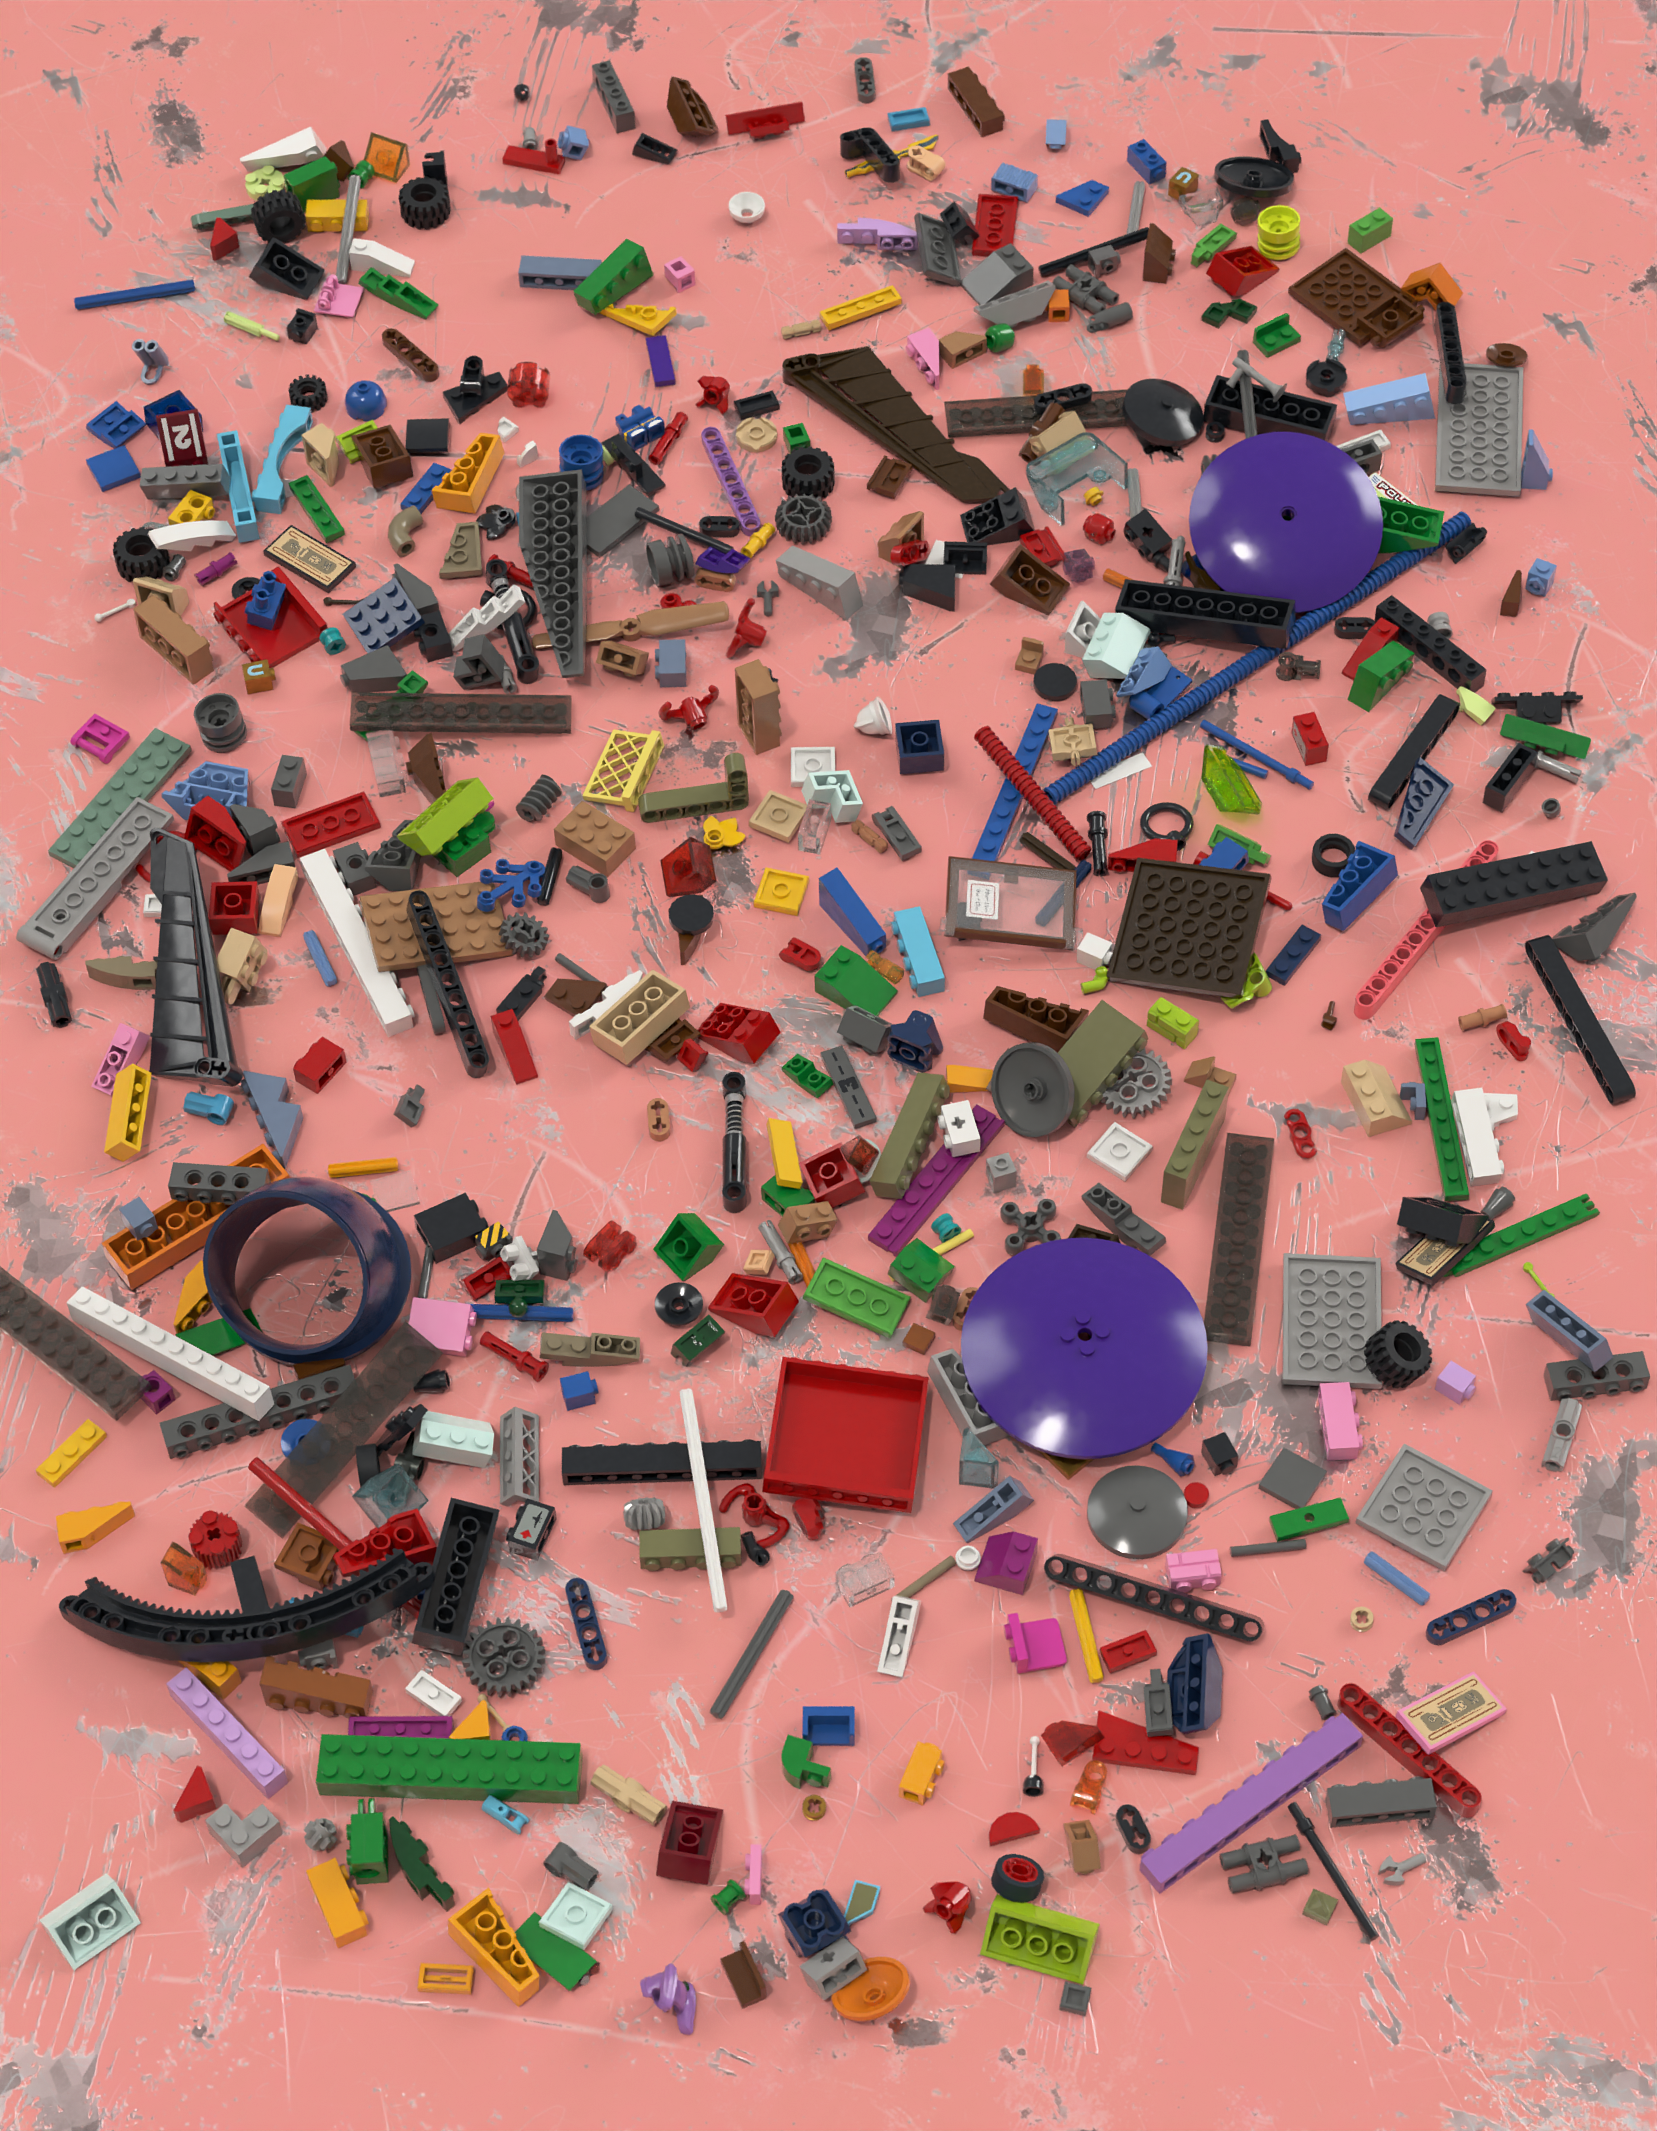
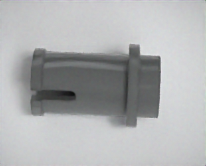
(172, 571)
(1322, 1702)

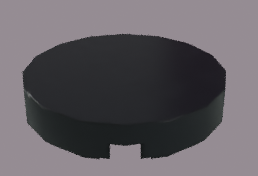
(1055, 681)
(691, 914)

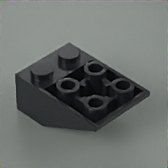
(998, 519)

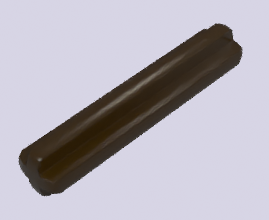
(1045, 852)

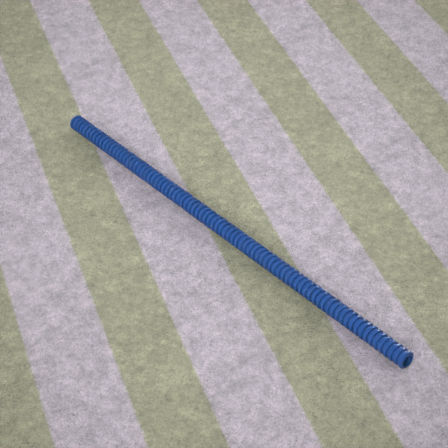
(1243, 667)

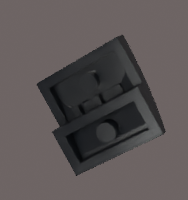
(427, 435)

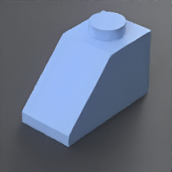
(1056, 133)

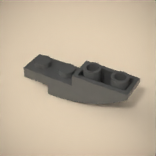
(1121, 1221)

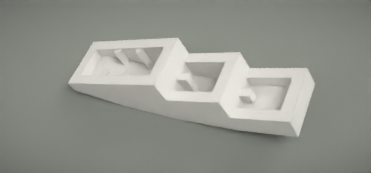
(188, 534)
(487, 618)

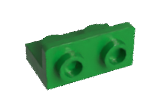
(1275, 336)

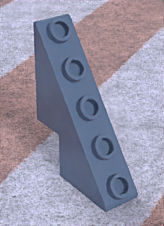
(275, 1115)

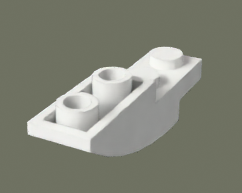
(580, 1023)

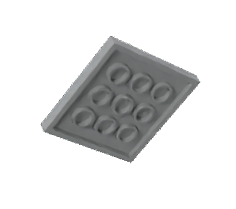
(1424, 1507)

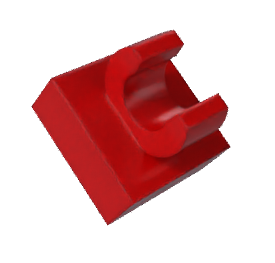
(692, 1055)

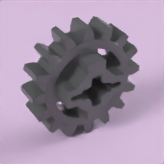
(524, 934)

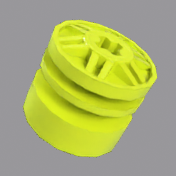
(1278, 232)

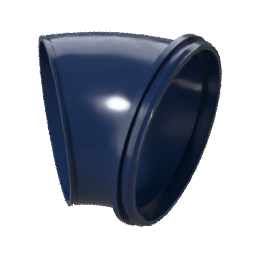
(371, 1231)

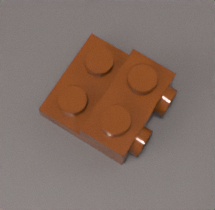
(308, 1557)

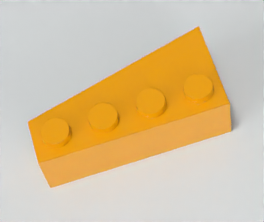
(471, 476)
(493, 1946)

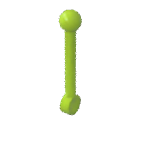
(1528, 1268)

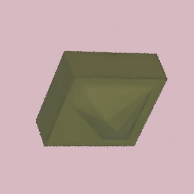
(1320, 1907)

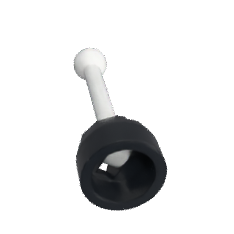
(1033, 1784)

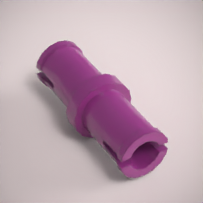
(216, 569)

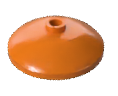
(874, 1991)

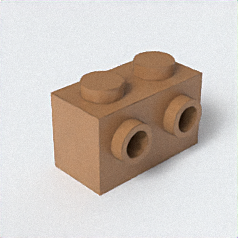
(622, 658)
(807, 1222)

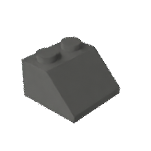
(255, 827)
(556, 1249)

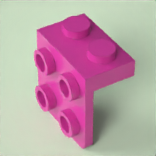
(1034, 1644)

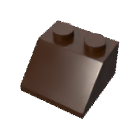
(1158, 256)

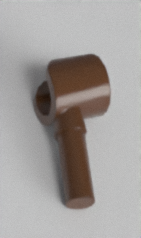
(1328, 1020)

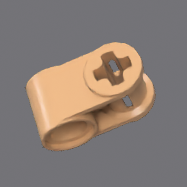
(926, 164)

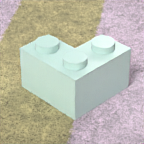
(836, 789)

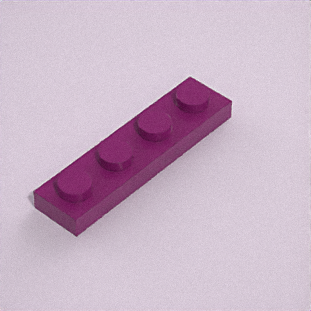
(402, 1726)

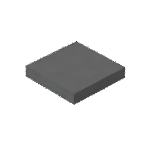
(1292, 1479)

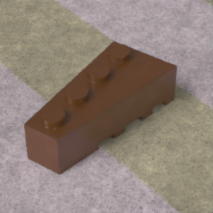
(1033, 1018)

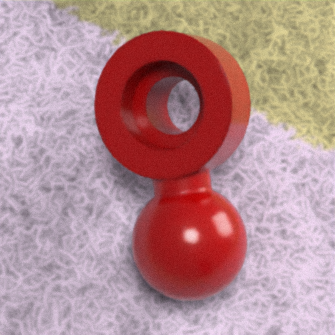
(674, 600)

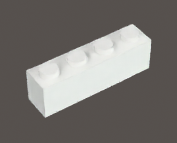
(1476, 1137)

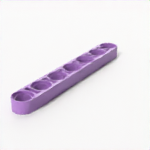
(730, 473)

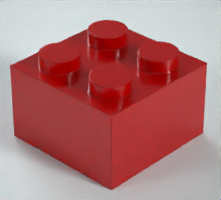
(234, 906)
(831, 1177)

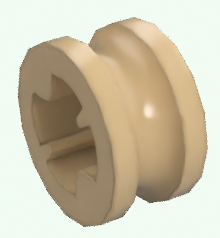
(1361, 1611)

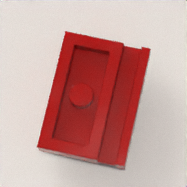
(1043, 546)

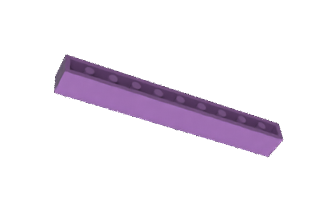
(1250, 1803)

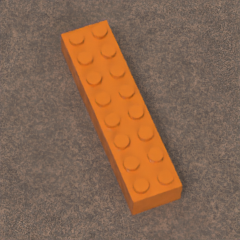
(180, 1231)

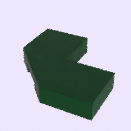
(1237, 309)

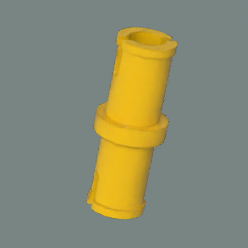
(758, 540)

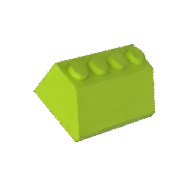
(446, 817)
(1039, 1939)

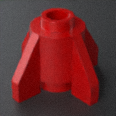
(715, 392)
(950, 1903)

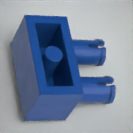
(266, 601)

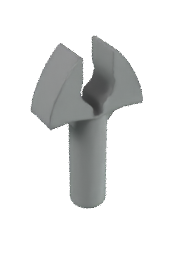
(1400, 1868)

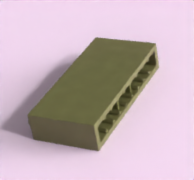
(1098, 1055)
(1194, 1144)

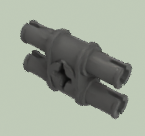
(1086, 290)
(1268, 1852)

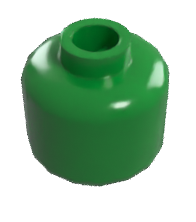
(999, 337)

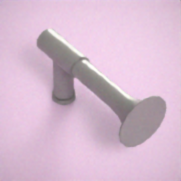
(1243, 367)

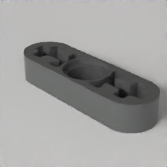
(867, 74)

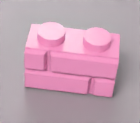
(1193, 1570)

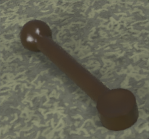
(328, 601)

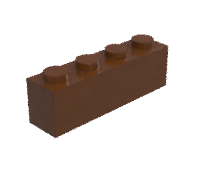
(975, 101)

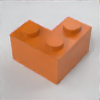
(1432, 284)

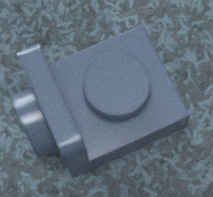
(1416, 1094)

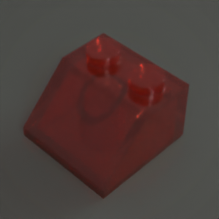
(688, 868)

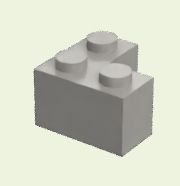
(244, 1837)

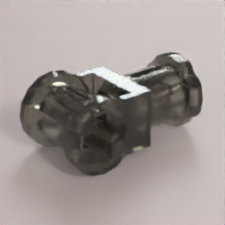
(1296, 667)

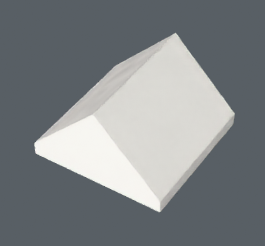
(1081, 630)

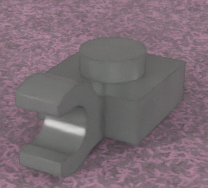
(409, 1107)

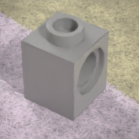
(1001, 1172)

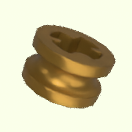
(814, 1799)

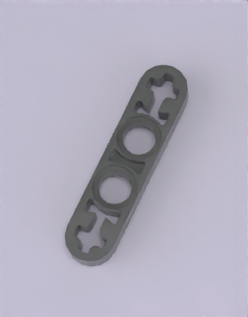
(431, 1000)

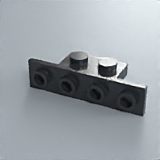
(633, 464)
(1538, 708)

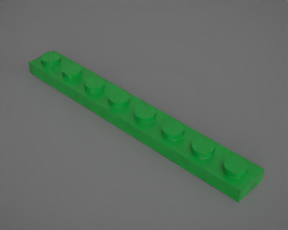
(1441, 1119)

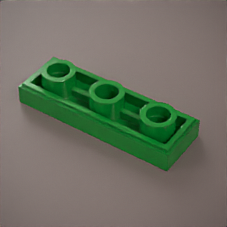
(1323, 1516)

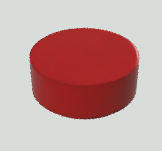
(1196, 1495)

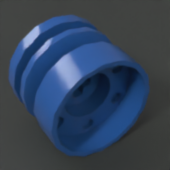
(583, 453)

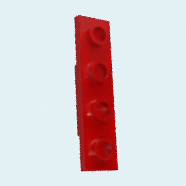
(765, 120)

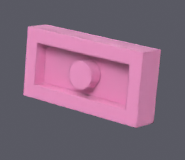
(753, 1885)

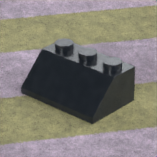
(1440, 1220)

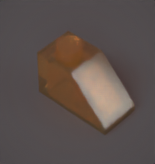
(183, 1570)

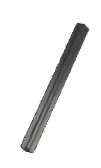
(1247, 399)
(751, 1654)

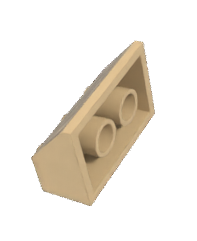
(1374, 1097)

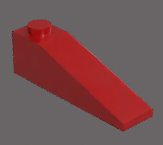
(401, 1531)

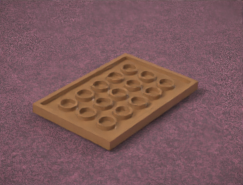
(466, 929)

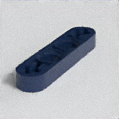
(1472, 1619)
(587, 1623)

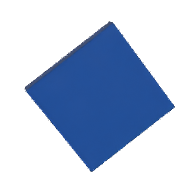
(113, 468)

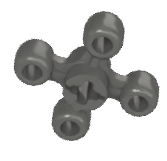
(1029, 1225)

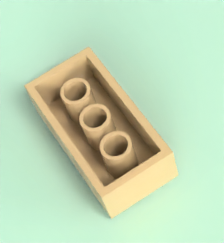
(639, 1017)

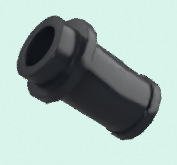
(1160, 560)

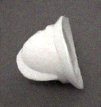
(874, 718)

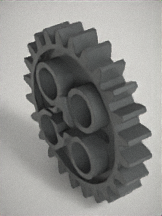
(513, 1675)

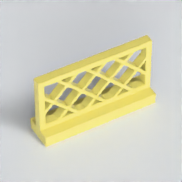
(639, 771)

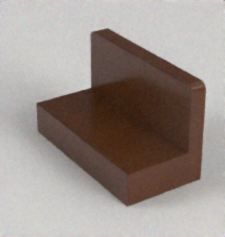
(744, 1976)

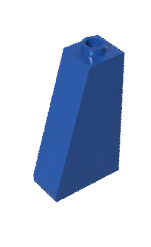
(850, 913)

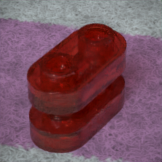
(610, 1246)

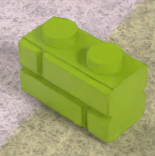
(1172, 1022)

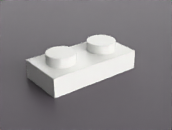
(433, 1694)

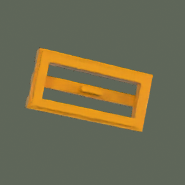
(445, 1988)

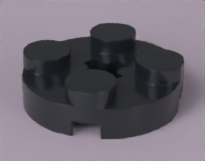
(1322, 385)

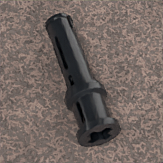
(1098, 834)

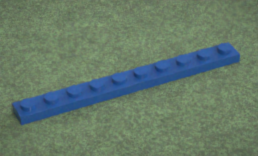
(1009, 798)

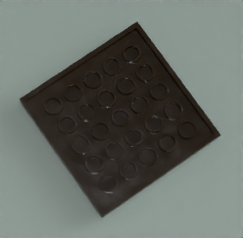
(1189, 927)

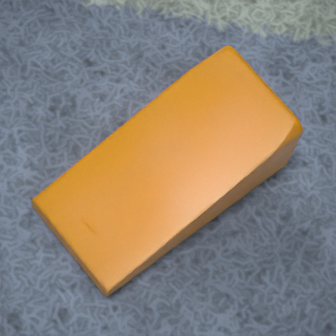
(967, 1078)

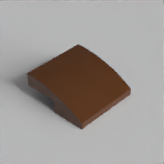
(672, 1039)

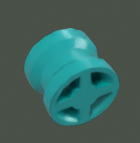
(332, 640)
(945, 1227)

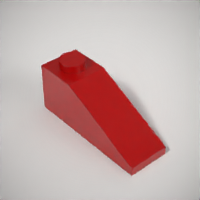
(1376, 638)
(513, 1046)

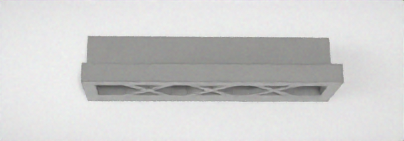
(514, 1453)

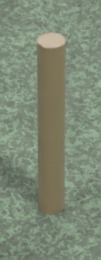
(927, 1578)

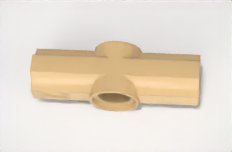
(628, 1795)

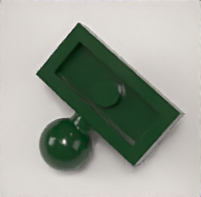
(518, 1294)

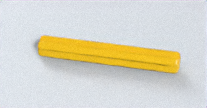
(1086, 1636)

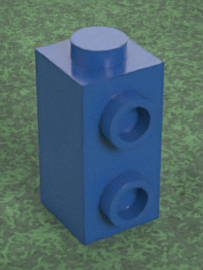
(1146, 161)

